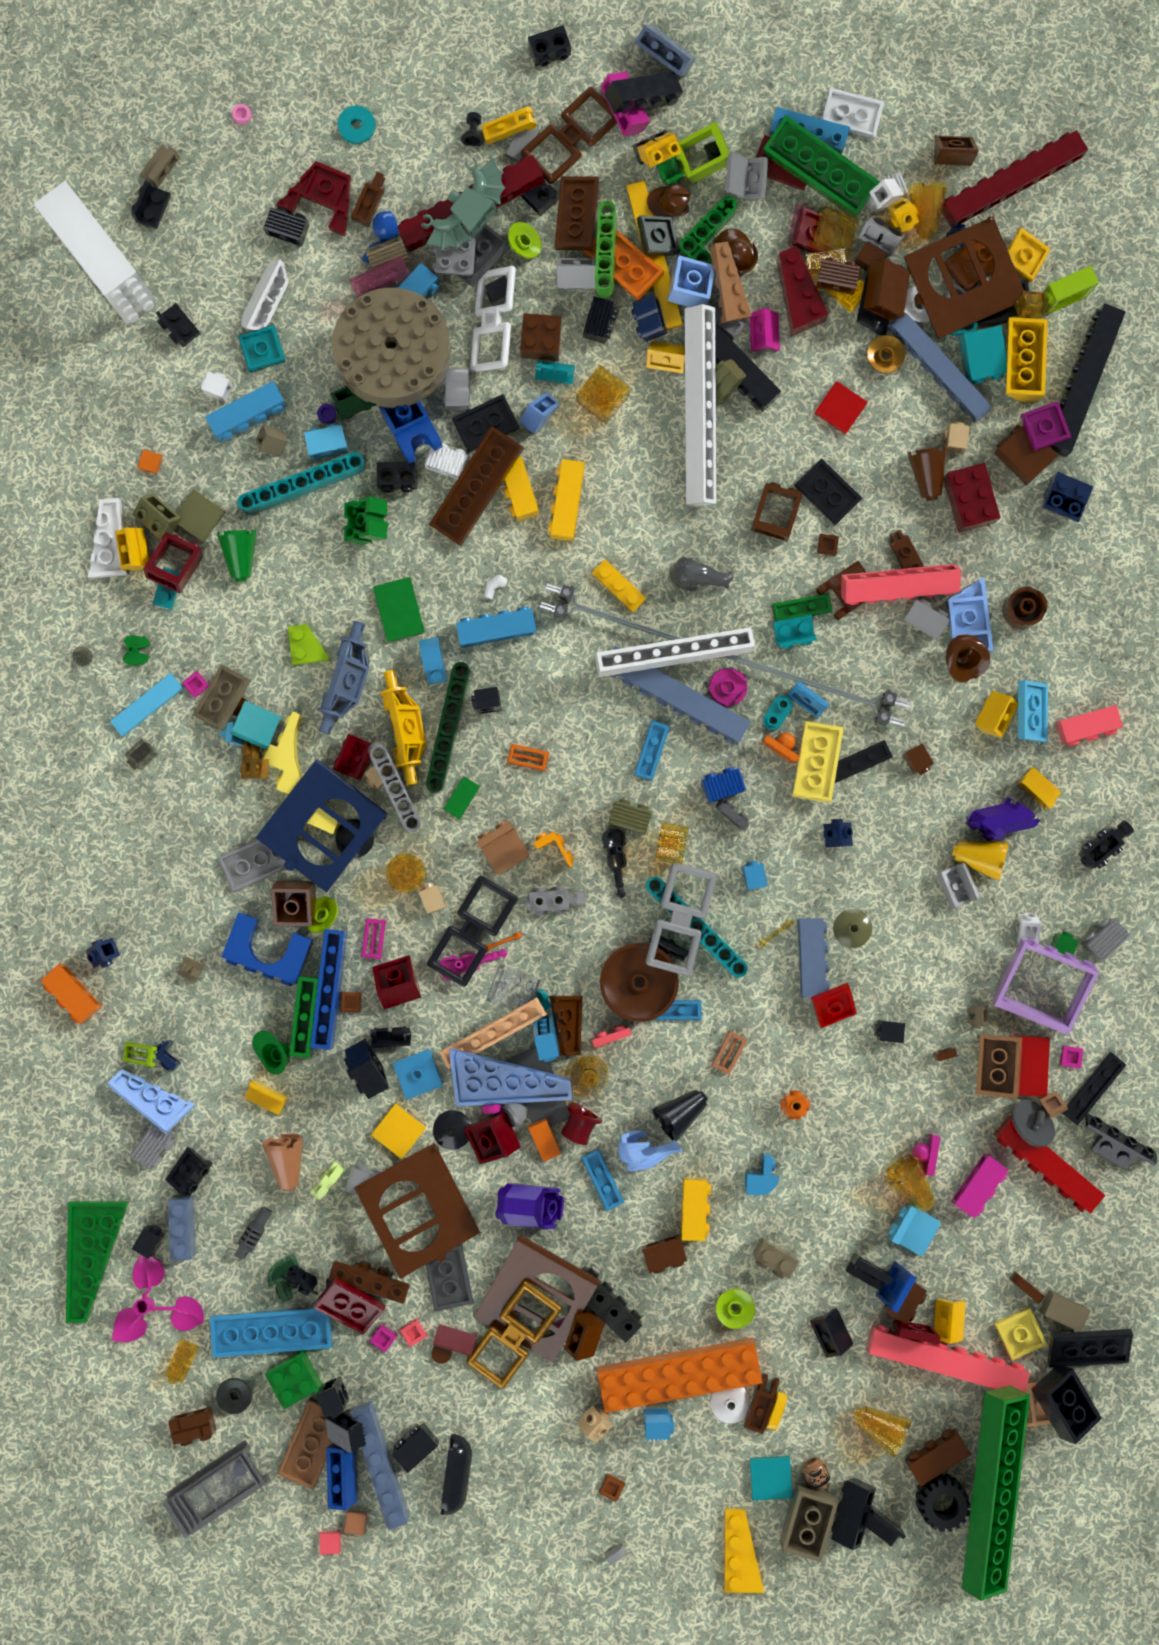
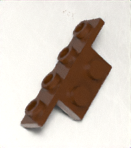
(370, 1280)

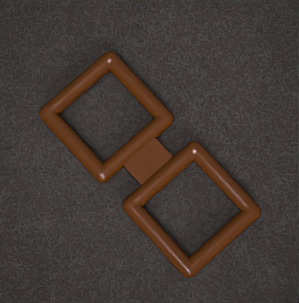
(571, 134)

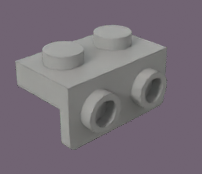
(958, 885)

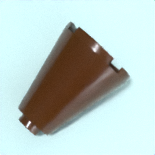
(929, 470)

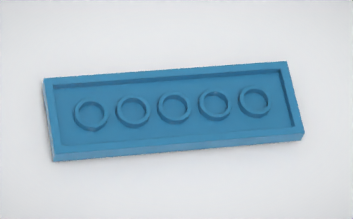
(270, 1332)

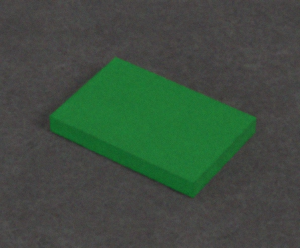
(398, 609)

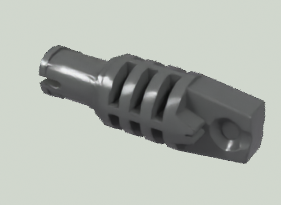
(253, 1233)

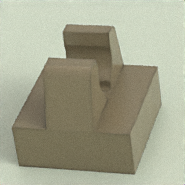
(191, 969)
(981, 1015)

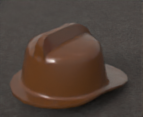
(669, 201)

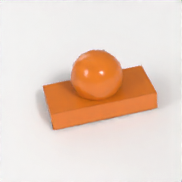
(782, 746)

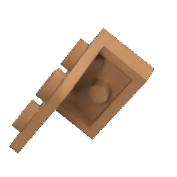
(502, 847)

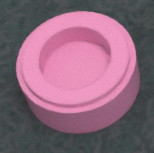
(241, 114)

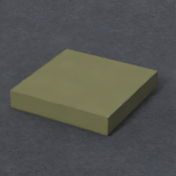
(199, 515)

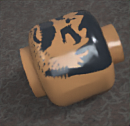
(815, 1473)

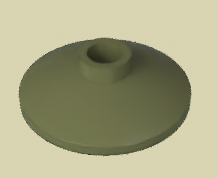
(843, 924)

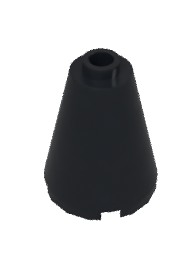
(680, 1113)

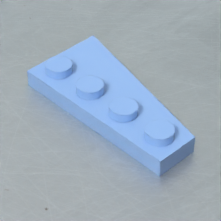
(155, 1104)

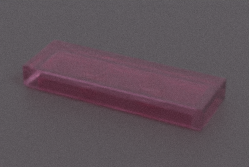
(380, 276)

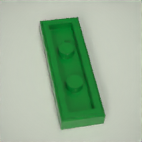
(811, 605)

